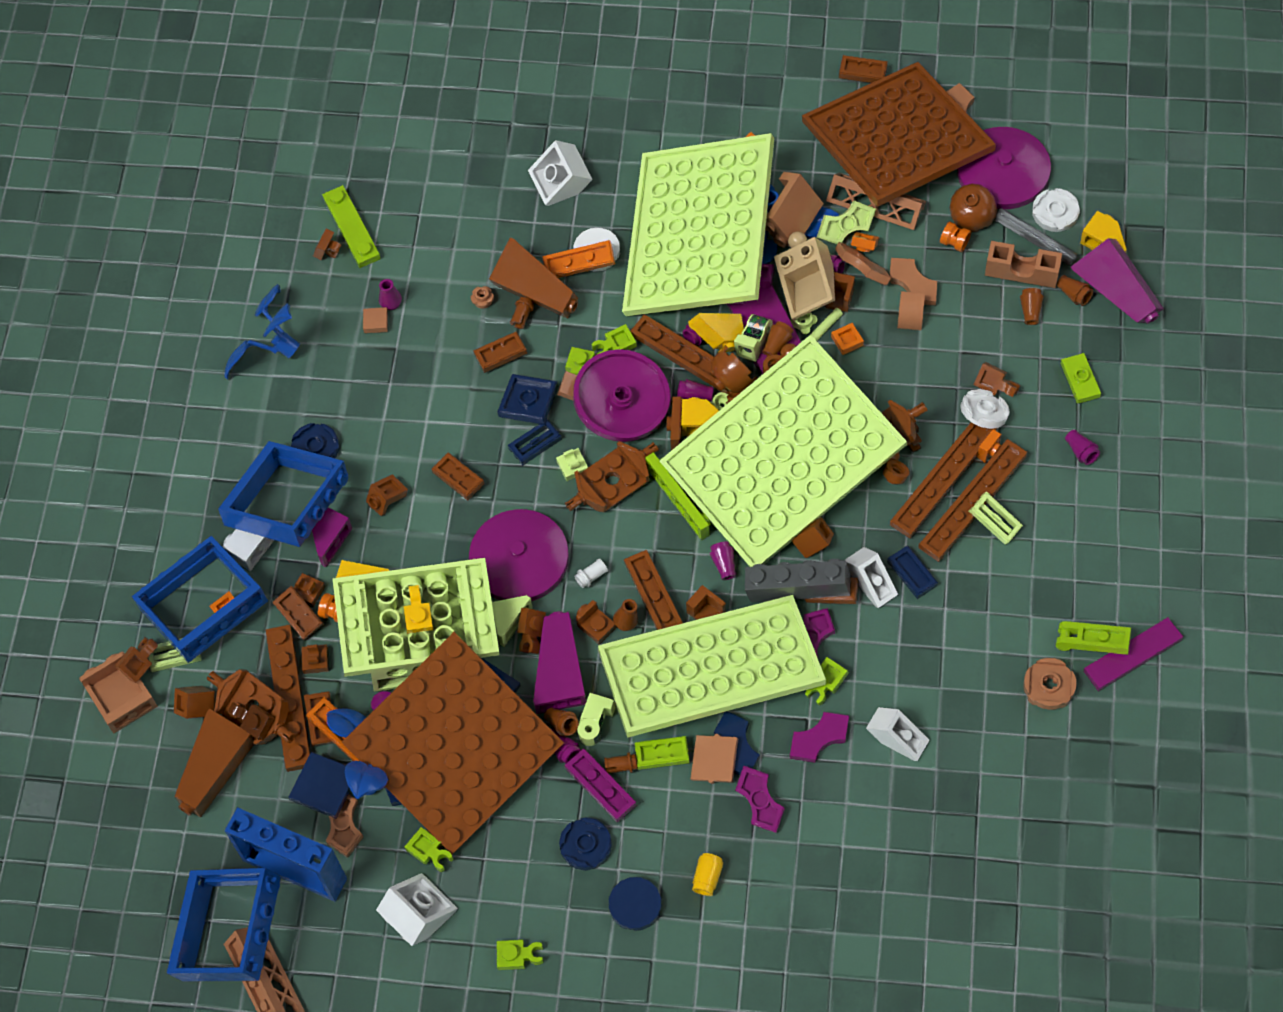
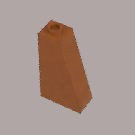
(527, 277)
(212, 762)

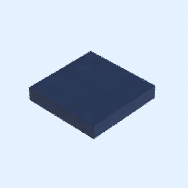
(528, 399)
(321, 786)

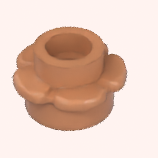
(482, 302)

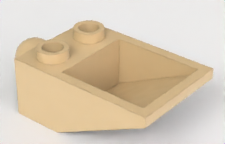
(806, 274)

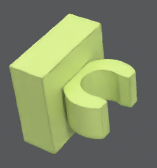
(570, 462)

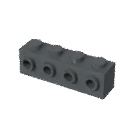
(801, 580)

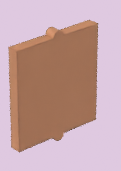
(714, 759)

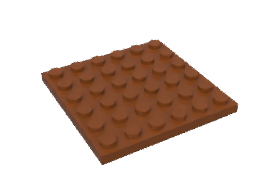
(898, 133)
(453, 742)

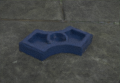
(734, 726)

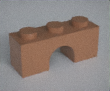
(1036, 270)

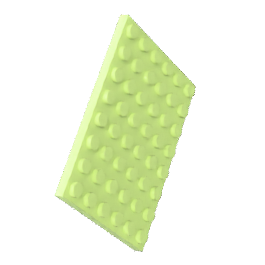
(699, 226)
(783, 452)

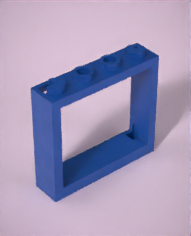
(273, 455)
(221, 621)
(286, 854)
(193, 919)

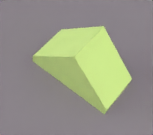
(507, 616)

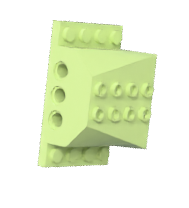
(375, 625)

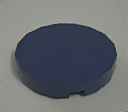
(316, 439)
(585, 844)
(635, 903)

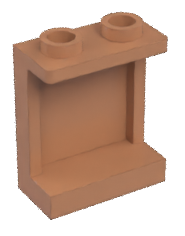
(793, 209)
(115, 695)

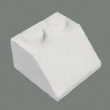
(559, 173)
(415, 908)

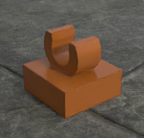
(327, 246)
(309, 588)
(315, 659)

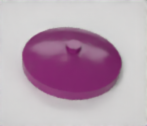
(1012, 172)
(621, 395)
(521, 553)

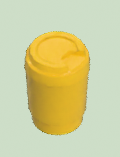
(707, 874)

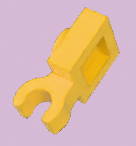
(417, 614)

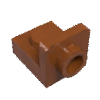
(385, 493)
(594, 622)

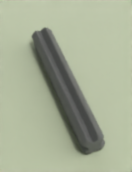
(1035, 236)

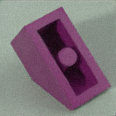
(330, 534)

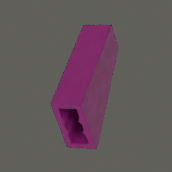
(1117, 279)
(558, 670)

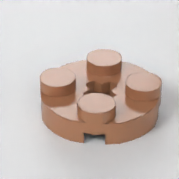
(1042, 696)

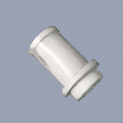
(591, 573)

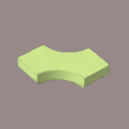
(836, 228)

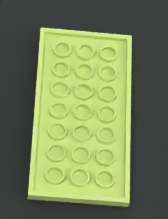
(710, 665)

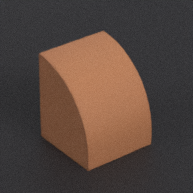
(911, 310)

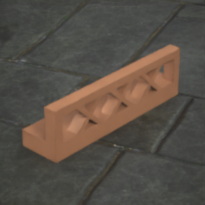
(904, 200)
(261, 992)

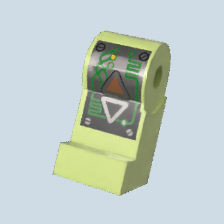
(753, 337)
(592, 718)

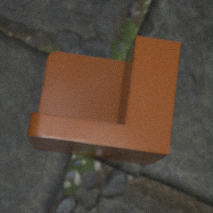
(844, 290)
(813, 538)
(704, 604)
(193, 701)

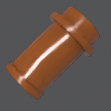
(523, 307)
(621, 763)

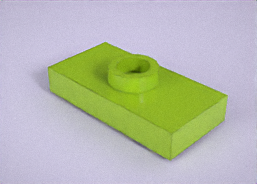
(1080, 378)
(661, 752)

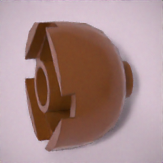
(973, 207)
(730, 372)

